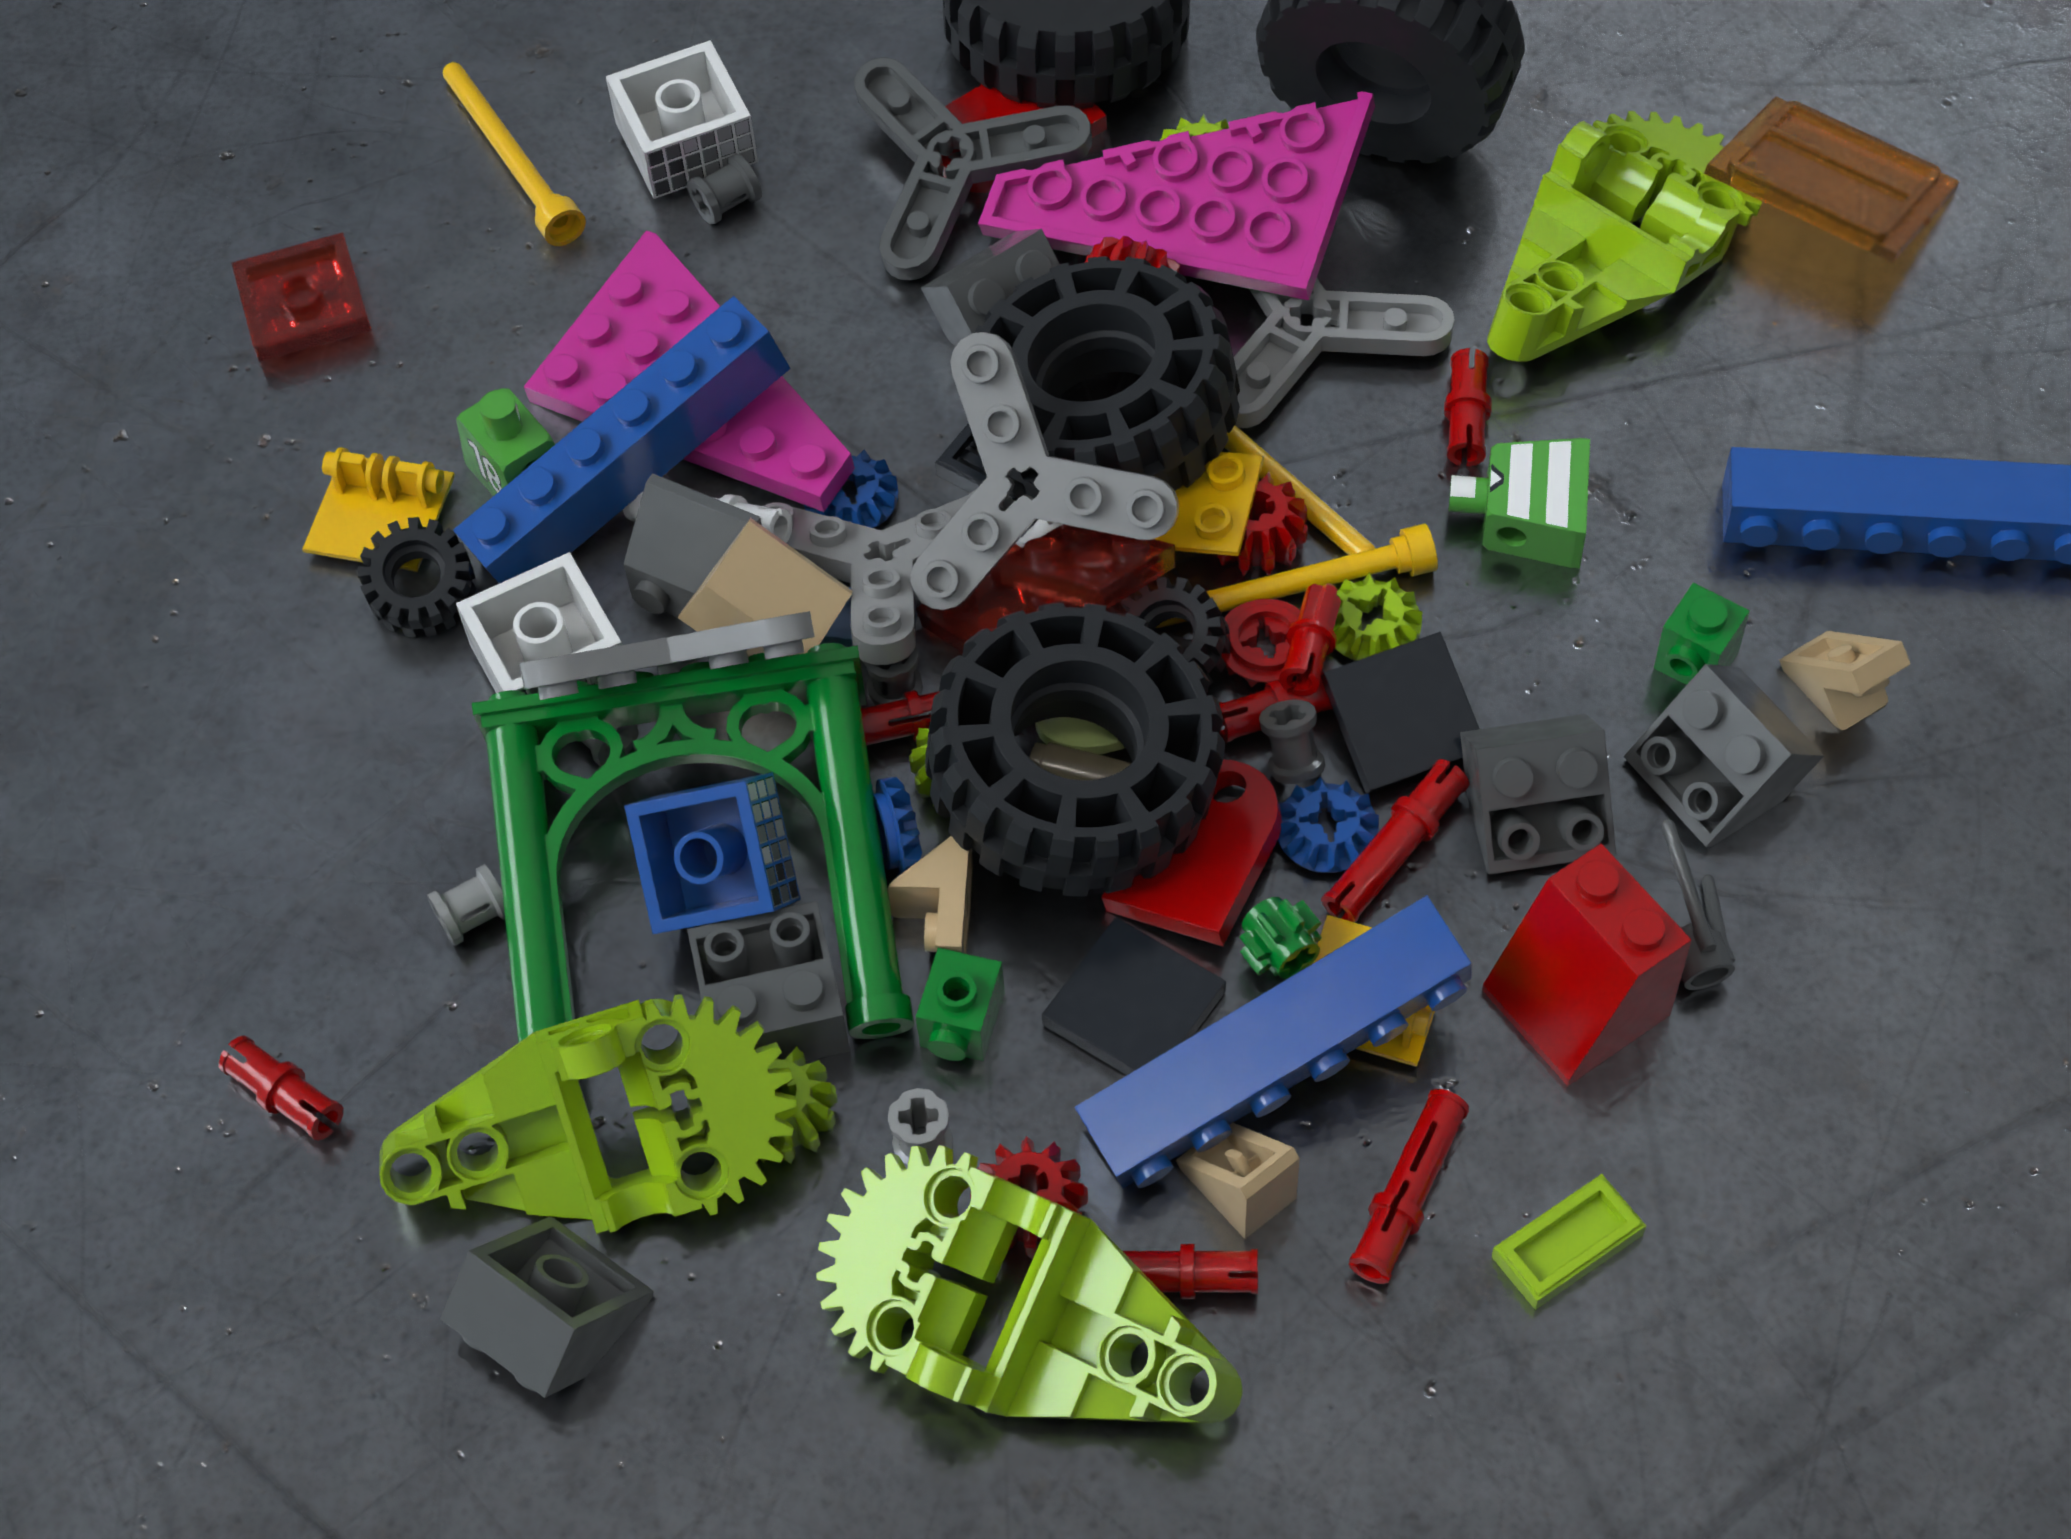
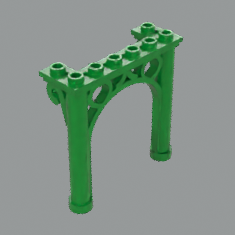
(523, 749)

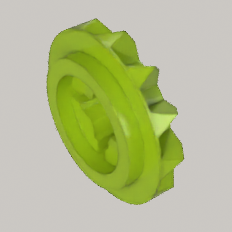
(1398, 626)

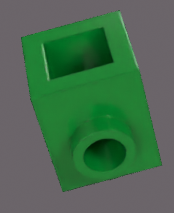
(1699, 633)
(960, 1005)

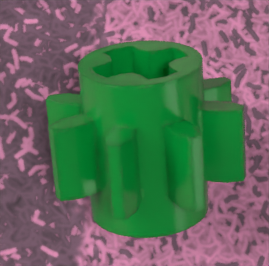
(1280, 937)

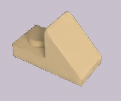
(1845, 674)
(940, 893)

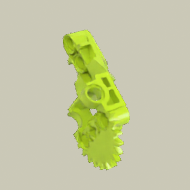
(1583, 255)
(544, 1135)
(1069, 1326)

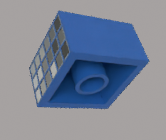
(712, 853)

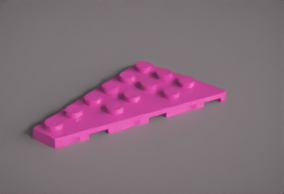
(1224, 204)
(638, 318)

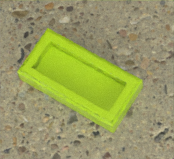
(1568, 1241)

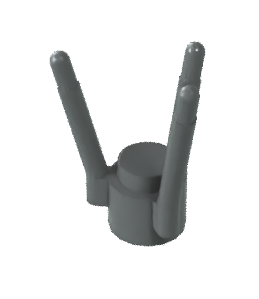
(1709, 953)

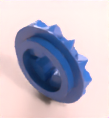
(876, 494)
(896, 825)
(1306, 841)

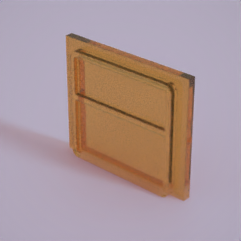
(1834, 177)

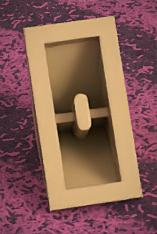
(1245, 1177)

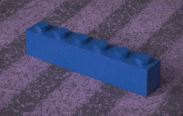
(623, 442)
(1897, 504)
(1276, 1043)

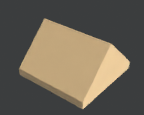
(765, 580)

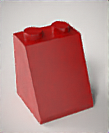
(1589, 966)

